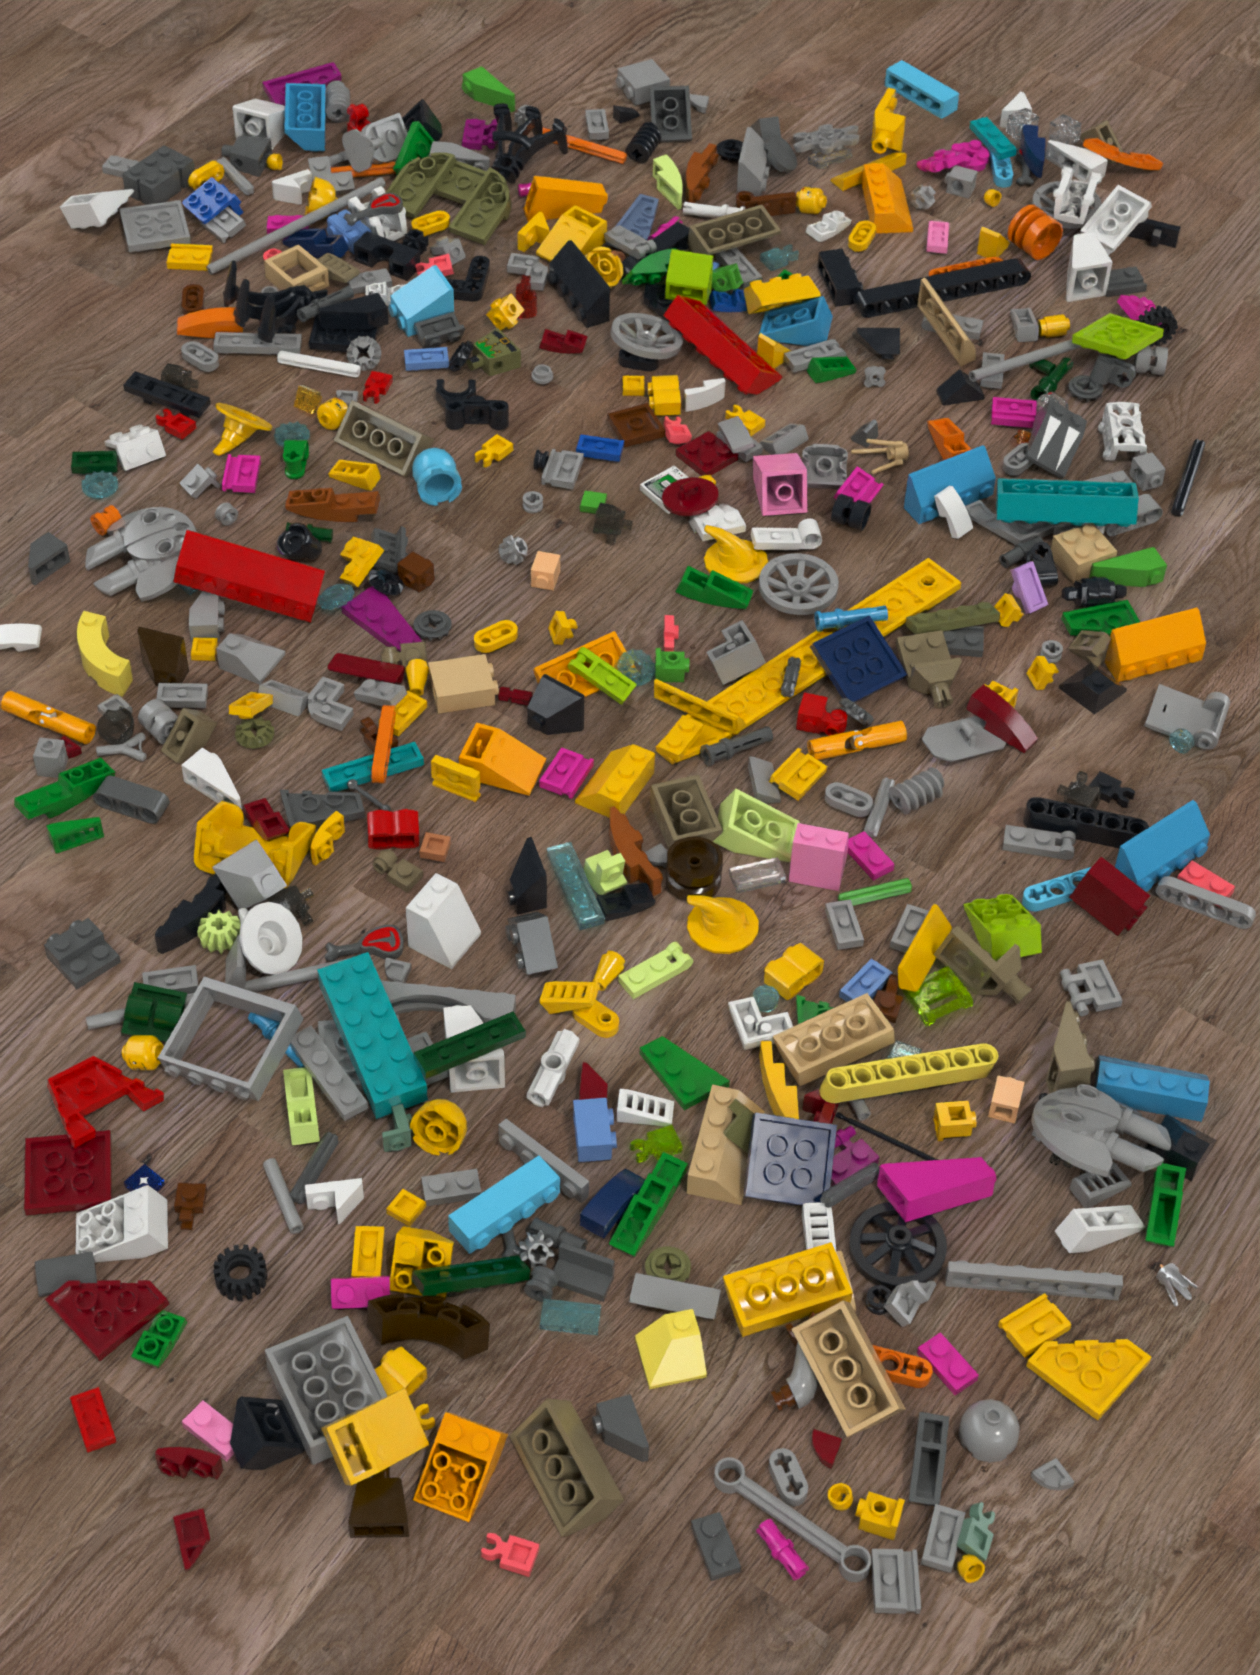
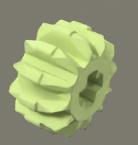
(218, 931)

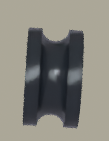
(540, 459)
(879, 1291)

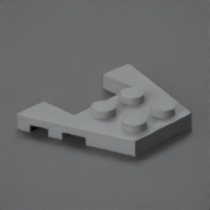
(1014, 532)

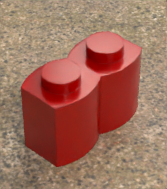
(393, 829)

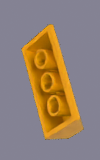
(885, 199)
(1156, 645)

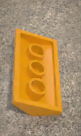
(606, 647)

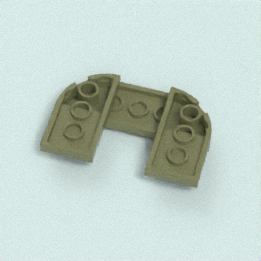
(481, 192)

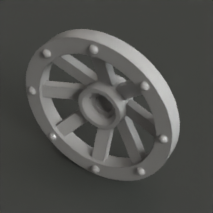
(1045, 189)
(645, 342)
(798, 587)

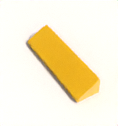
(854, 176)
(698, 707)
(921, 952)

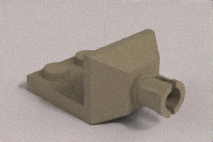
(928, 665)
(979, 970)

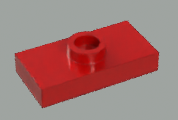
(93, 1419)

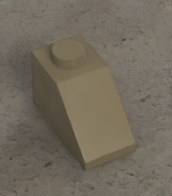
(1103, 132)
(188, 734)

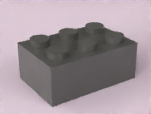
(158, 177)

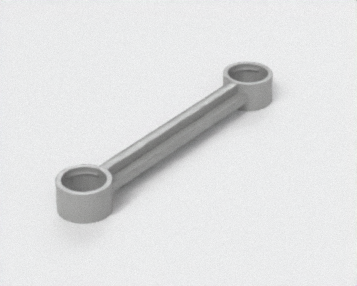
(792, 1519)

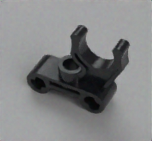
(461, 408)

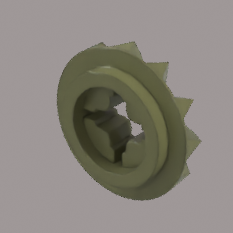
(246, 738)
(677, 1259)

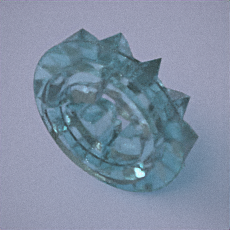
(281, 433)
(94, 490)
(336, 596)
(628, 659)

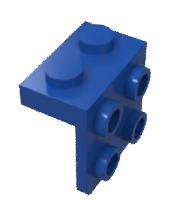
(211, 200)

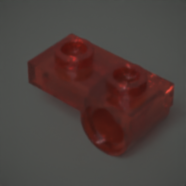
(526, 298)

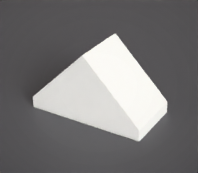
(1018, 103)

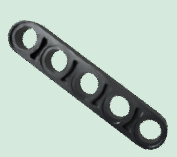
(673, 237)
(1086, 823)

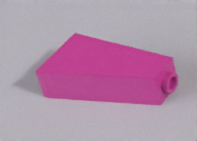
(935, 1185)

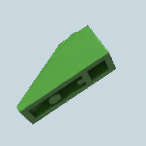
(487, 89)
(1132, 569)

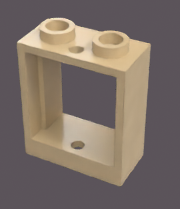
(316, 276)

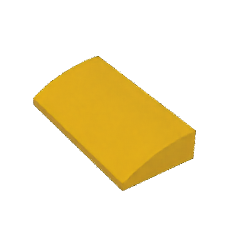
(787, 1289)

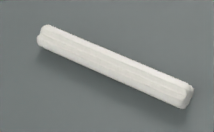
(319, 364)

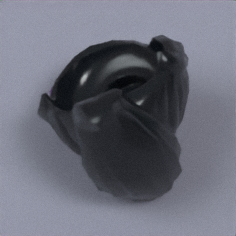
(299, 543)

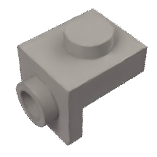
(449, 246)
(198, 480)

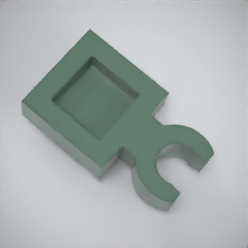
(974, 1534)

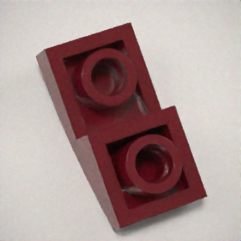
(180, 1460)

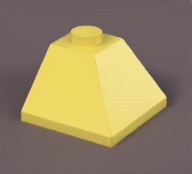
(672, 1350)

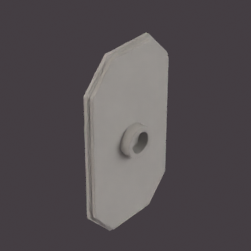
(961, 739)

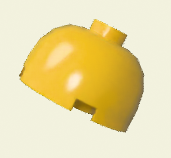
(320, 194)
(606, 264)
(439, 1127)

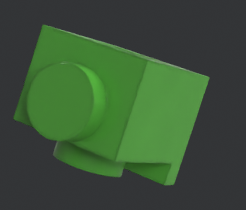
(730, 275)
(670, 666)

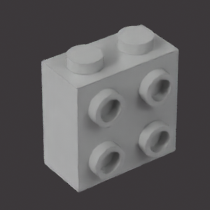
(638, 78)

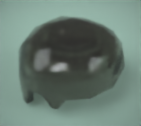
(116, 726)

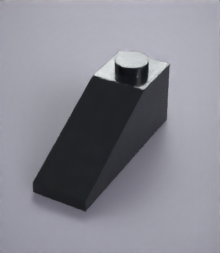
(358, 313)

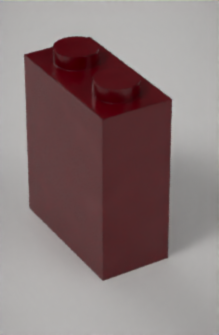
(1110, 897)

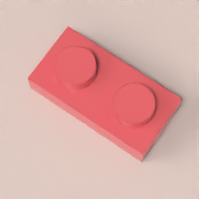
(1203, 878)

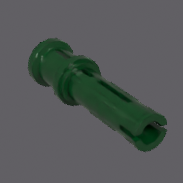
(1049, 383)

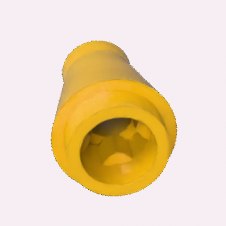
(417, 674)
(608, 969)

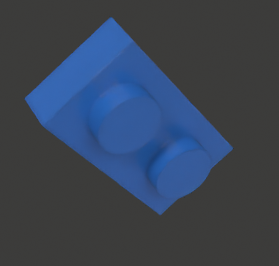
(600, 448)

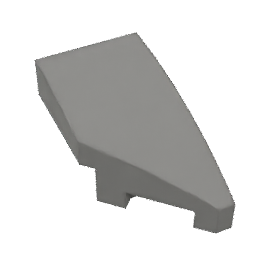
(906, 1299)

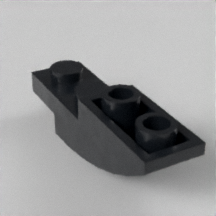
(186, 917)

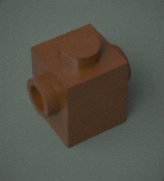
(416, 572)

